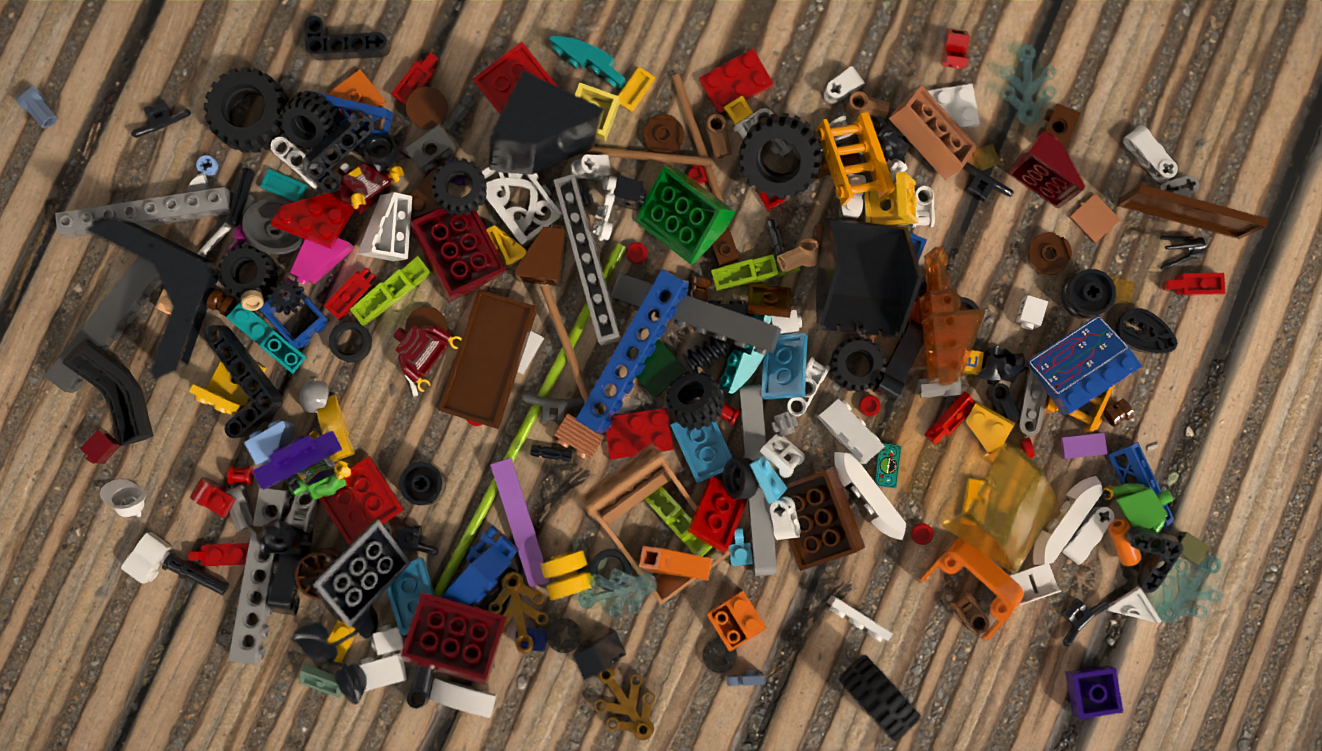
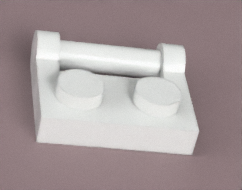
(777, 449)

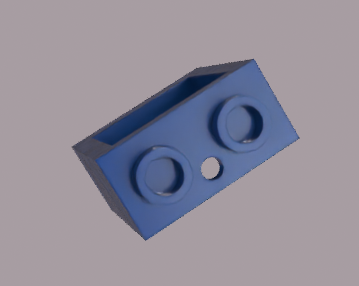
(303, 339)

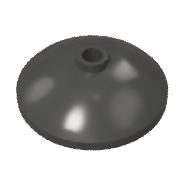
(258, 228)

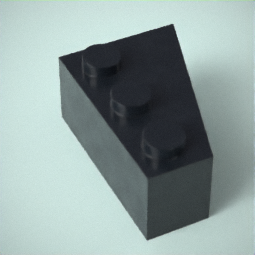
(598, 655)

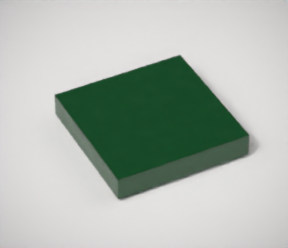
(660, 370)

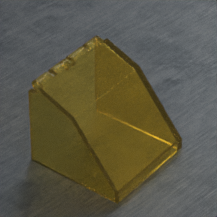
(1011, 509)

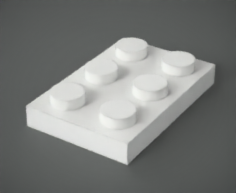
(959, 104)
(858, 619)

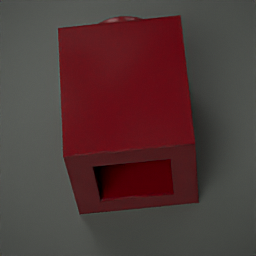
(100, 447)

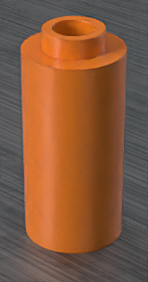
(1127, 554)

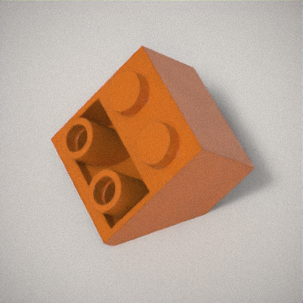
(736, 620)

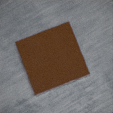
(769, 300)

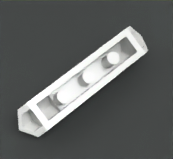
(1082, 499)
(886, 516)

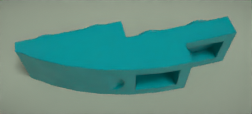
(583, 54)
(267, 338)
(741, 364)

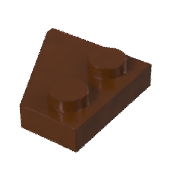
(423, 199)

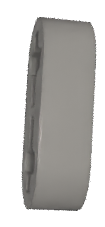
(1177, 183)

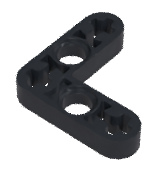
(1152, 577)

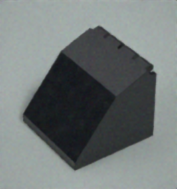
(541, 127)
(866, 278)

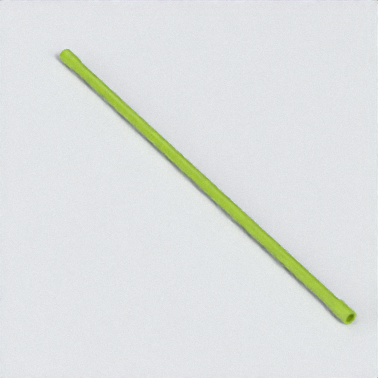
(612, 261)

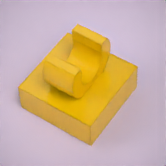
(738, 110)

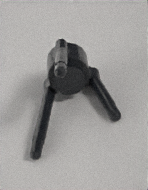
(1191, 246)

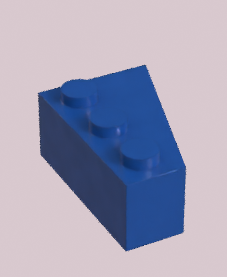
(478, 577)

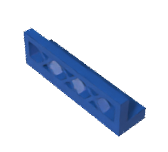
(352, 106)
(1140, 469)

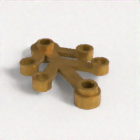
(518, 607)
(627, 706)

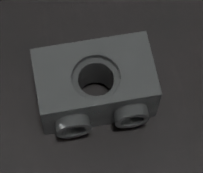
(434, 138)

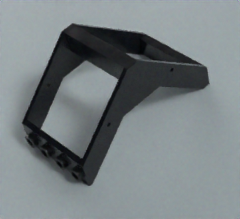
(185, 277)

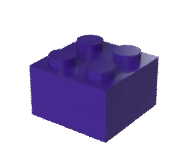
(1094, 692)

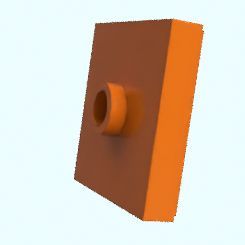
(358, 89)

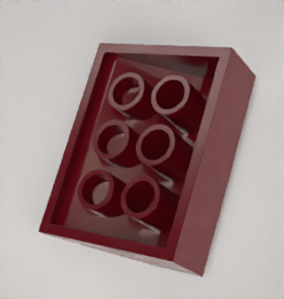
(1048, 171)
(457, 251)
(453, 638)

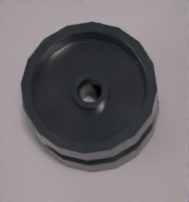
(1100, 290)

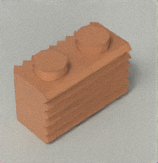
(578, 436)

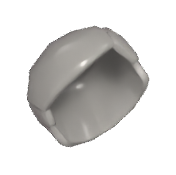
(313, 396)

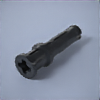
(184, 569)

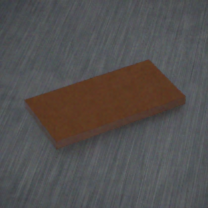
(1191, 212)
(488, 359)

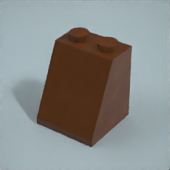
(545, 258)

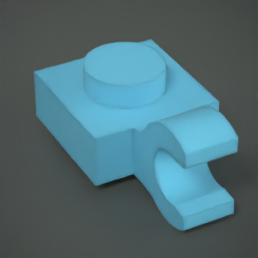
(741, 550)

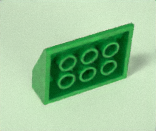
(683, 214)

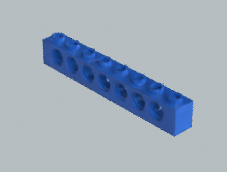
(632, 338)

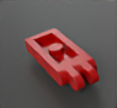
(350, 294)

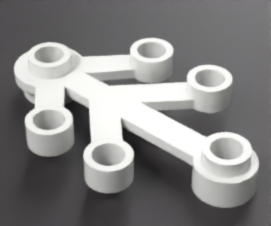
(604, 228)

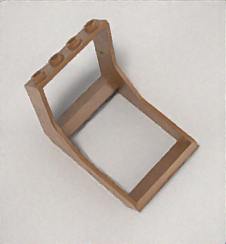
(626, 489)

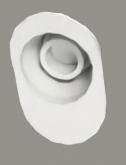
(124, 497)

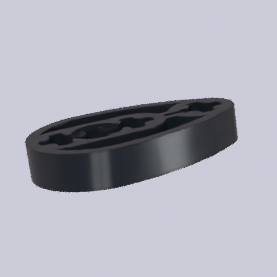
(1147, 320)

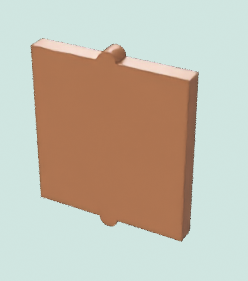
(1094, 218)

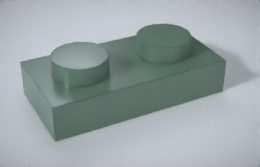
(319, 680)

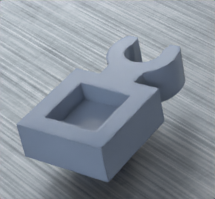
(751, 677)

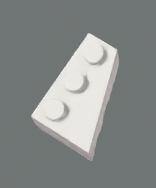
(389, 228)

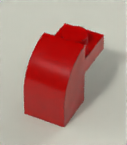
(955, 49)
(212, 496)

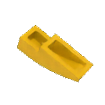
(332, 419)

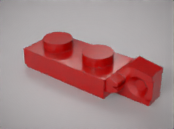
(416, 77)
(1197, 284)
(951, 418)
(221, 554)

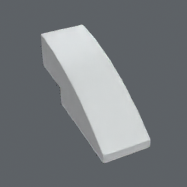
(463, 697)

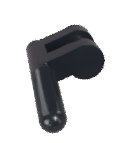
(156, 124)
(980, 176)
(415, 544)
(1088, 615)

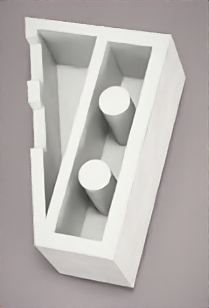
(850, 431)

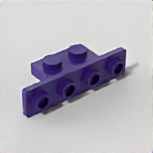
(295, 458)

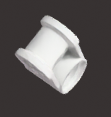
(846, 84)
(744, 126)
(591, 167)
(925, 210)
(784, 521)

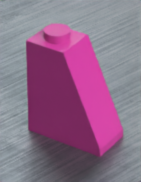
(317, 260)

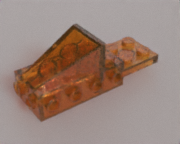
(946, 331)

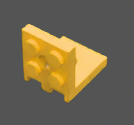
(903, 204)
(222, 391)

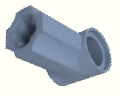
(33, 102)

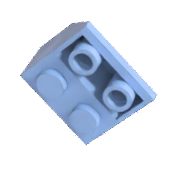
(263, 443)

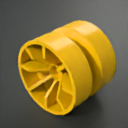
(565, 569)

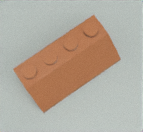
(933, 132)

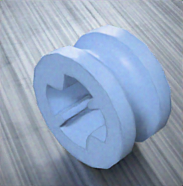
(204, 160)

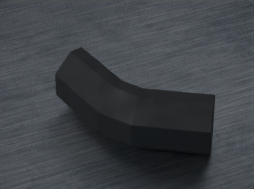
(117, 387)

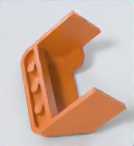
(1008, 591)

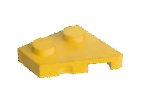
(507, 247)
(989, 426)

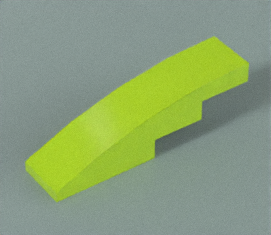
(748, 272)
(391, 291)
(677, 520)

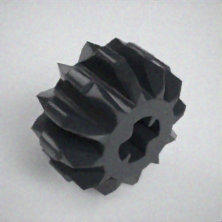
(279, 295)

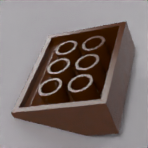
(827, 523)

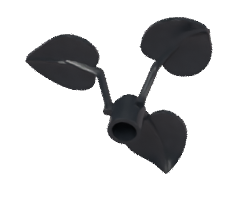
(314, 645)

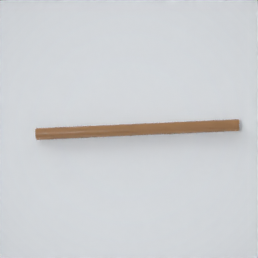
(696, 134)
(651, 156)
(565, 342)

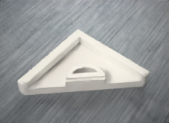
(1135, 605)

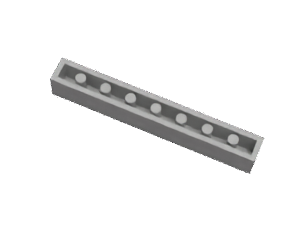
(587, 260)

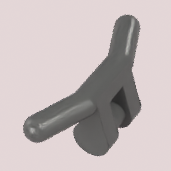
(548, 403)

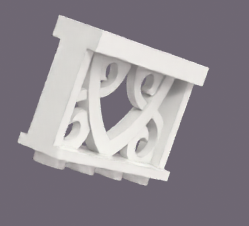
(520, 226)

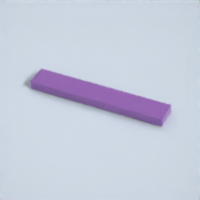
(519, 521)

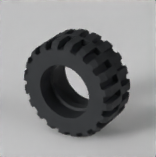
(228, 92)
(770, 181)
(879, 698)

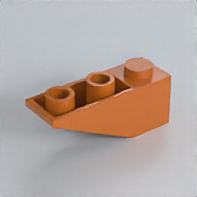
(674, 563)

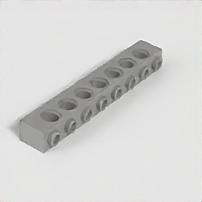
(149, 211)
(240, 649)

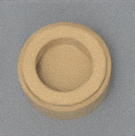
(252, 300)

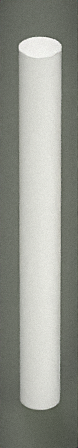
(223, 230)

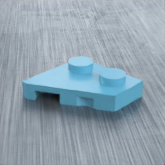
(768, 479)

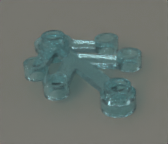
(1026, 87)
(642, 585)
(1186, 591)

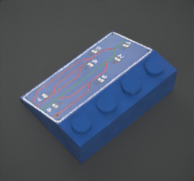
(1083, 365)

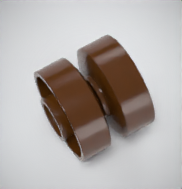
(312, 567)

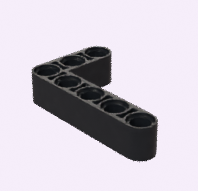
(245, 380)

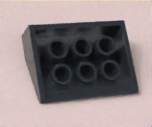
(361, 574)

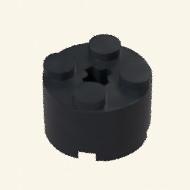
(410, 486)

